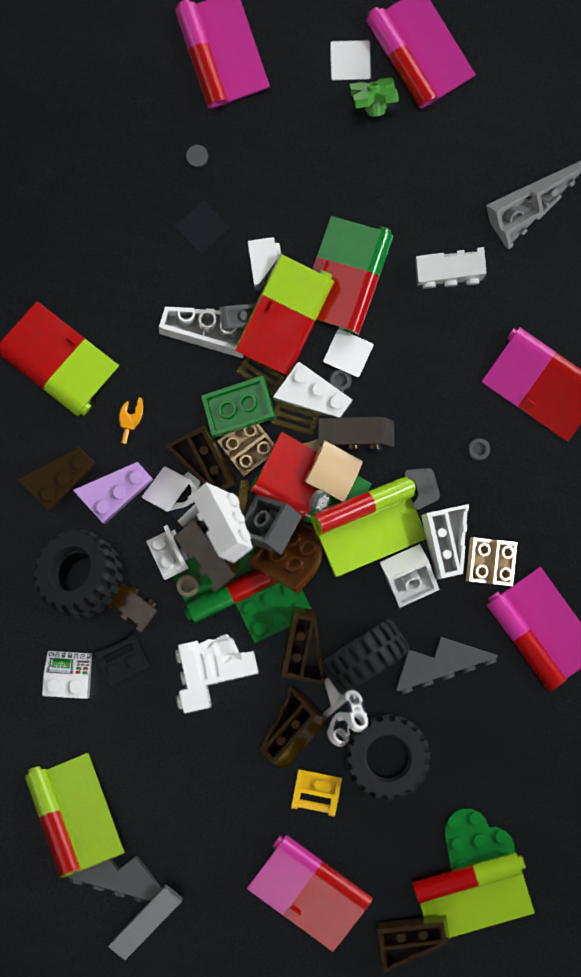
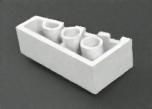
(200, 328)

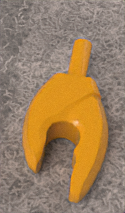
(130, 421)

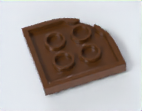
(297, 562)

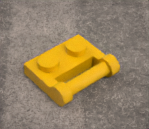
(318, 785)

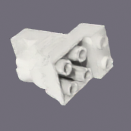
(209, 664)

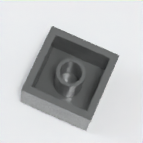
(271, 523)

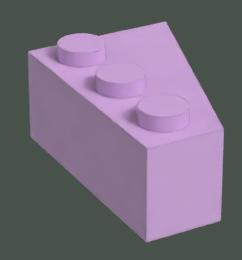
(114, 491)

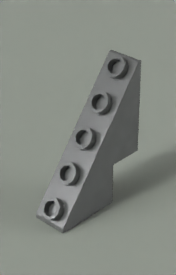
(447, 659)
(129, 879)

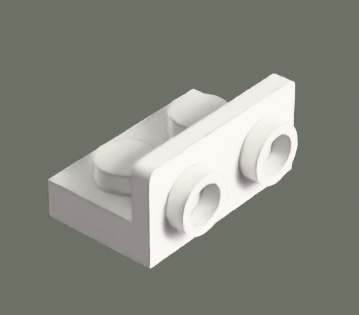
(167, 553)

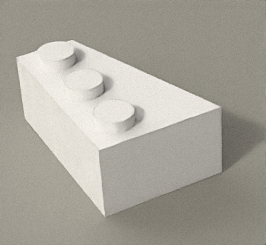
(450, 268)
(313, 393)
(224, 521)
(446, 540)

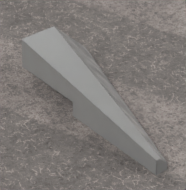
(519, 209)

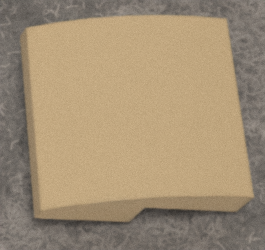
(247, 447)
(334, 471)
(491, 561)

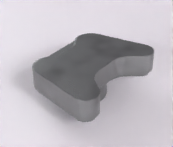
(426, 486)

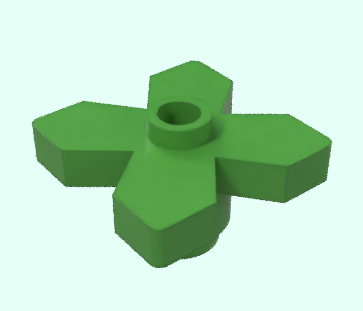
(374, 95)

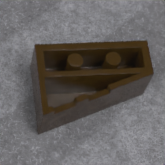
(357, 432)
(203, 458)
(58, 478)
(197, 545)
(133, 607)
(302, 648)
(293, 728)
(410, 938)

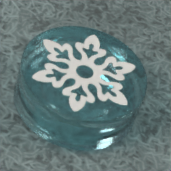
(319, 500)

